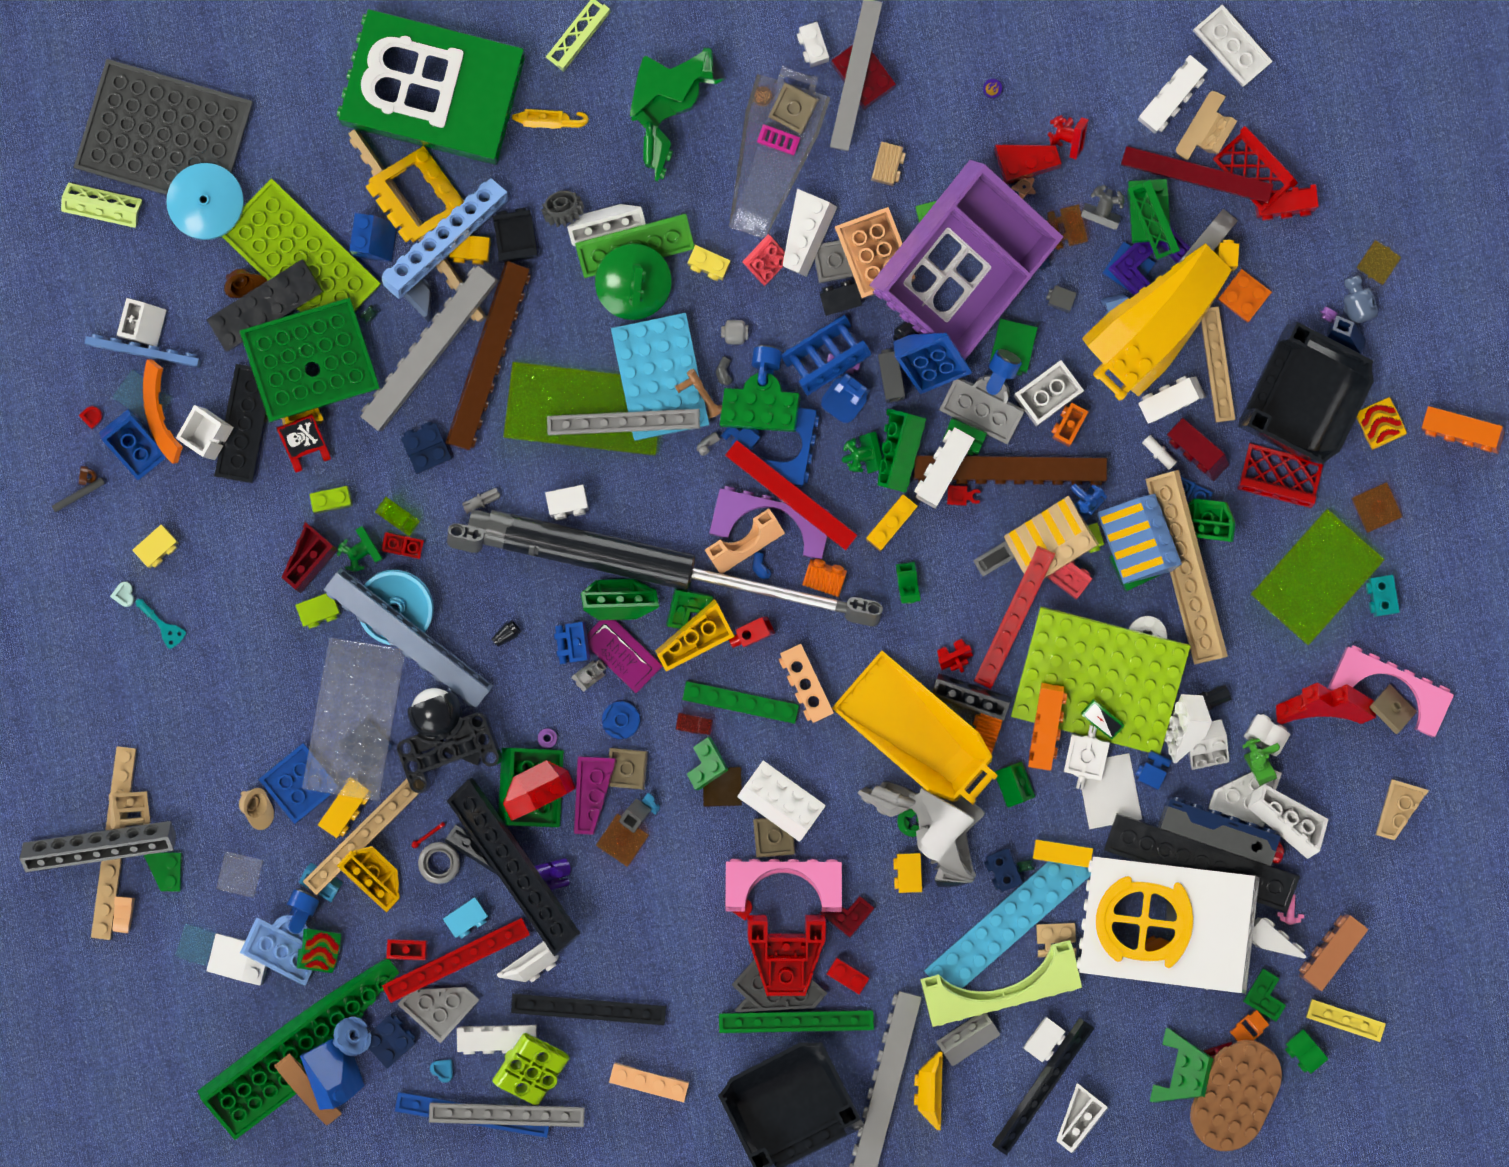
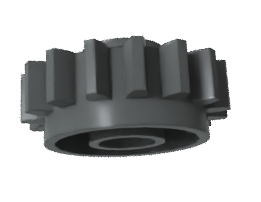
(562, 208)

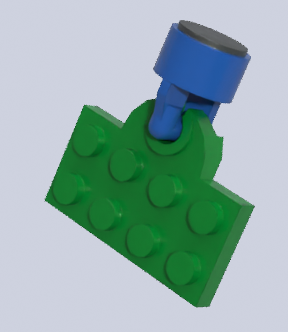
(761, 400)

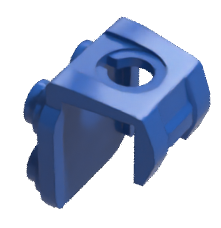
(845, 398)

